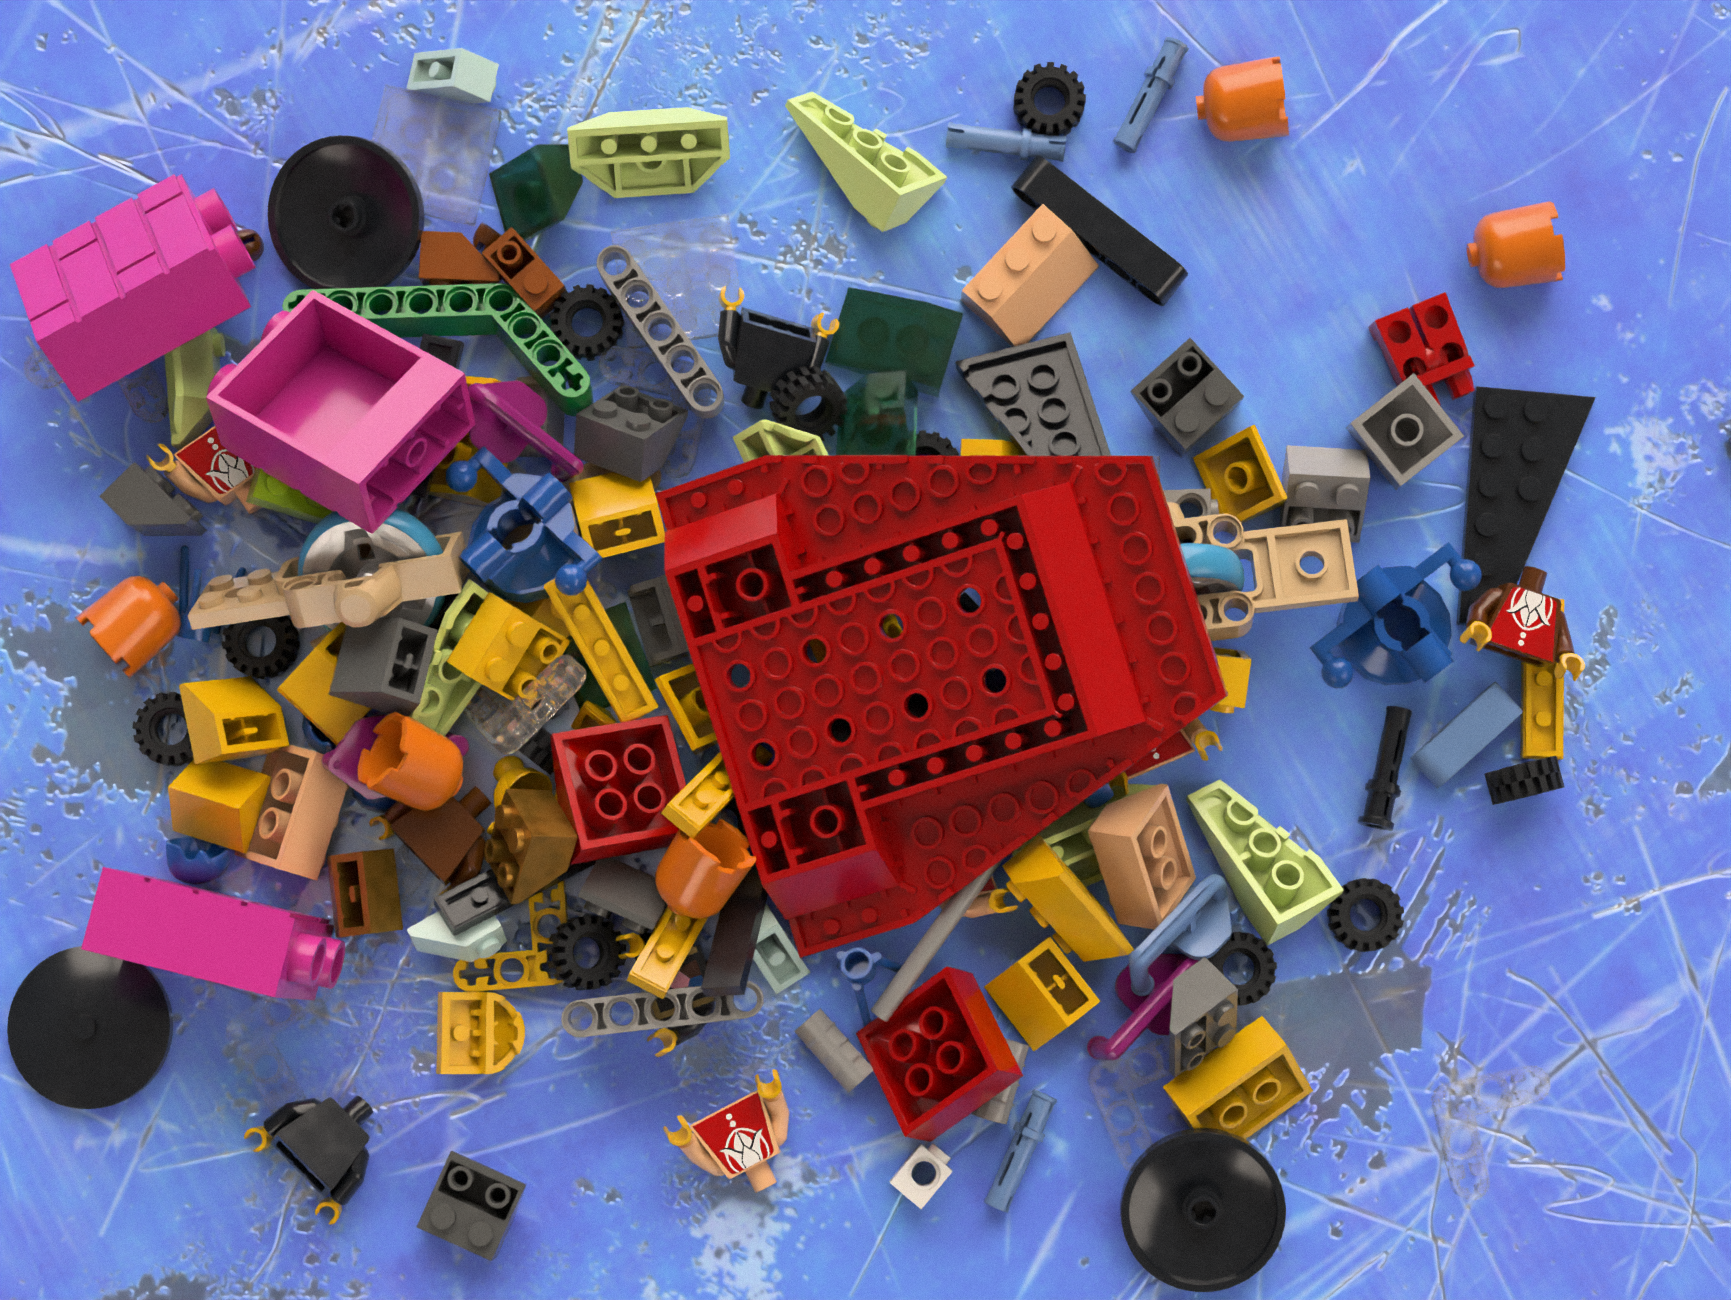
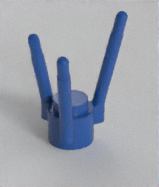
(185, 629)
(860, 969)

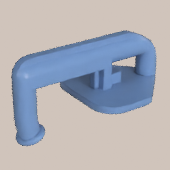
(1194, 927)

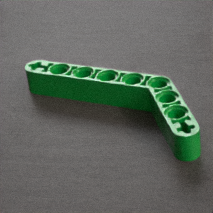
(480, 319)

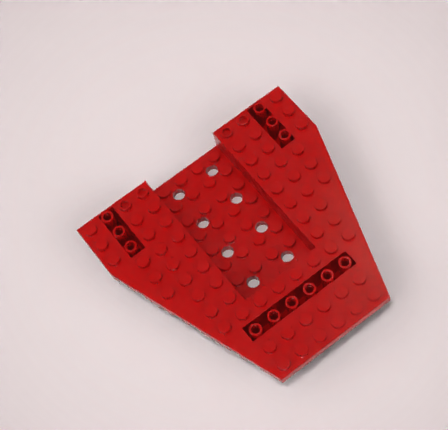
(1076, 609)

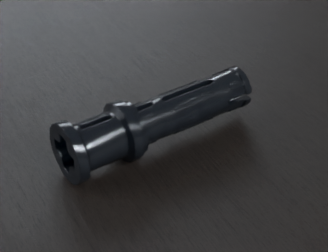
(1383, 786)

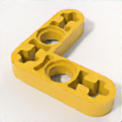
(531, 959)

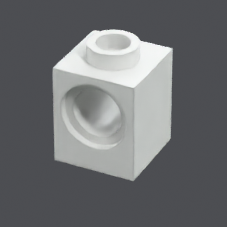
(916, 1192)

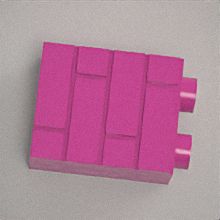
(133, 284)
(340, 410)
(212, 936)

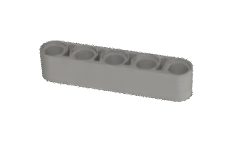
(656, 313)
(643, 1015)

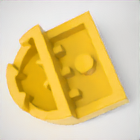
(476, 1033)

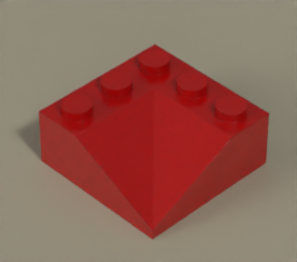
(617, 785)
(939, 1054)

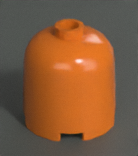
(1245, 101)
(1518, 247)
(133, 621)
(411, 763)
(703, 871)

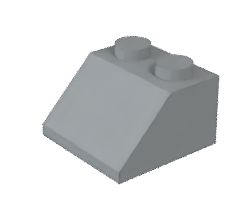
(1404, 431)

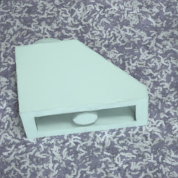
(454, 75)
(477, 942)
(777, 955)

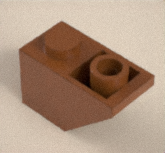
(453, 260)
(525, 272)

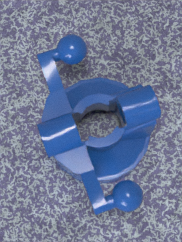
(548, 553)
(1364, 636)

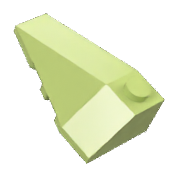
(873, 175)
(446, 687)
(1268, 872)

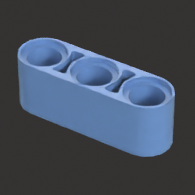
(1466, 734)

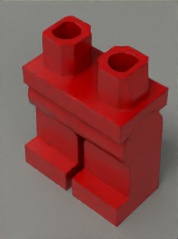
(1428, 344)

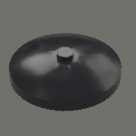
(345, 214)
(89, 1028)
(1202, 1210)

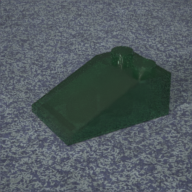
(895, 335)

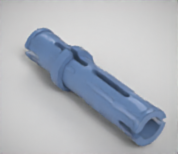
(1158, 79)
(1006, 141)
(1019, 1153)

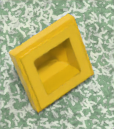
(592, 716)

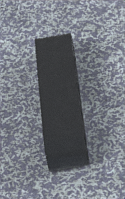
(1101, 231)

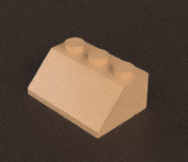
(1029, 278)
(296, 813)
(1142, 856)

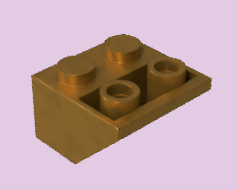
(529, 842)
(364, 892)

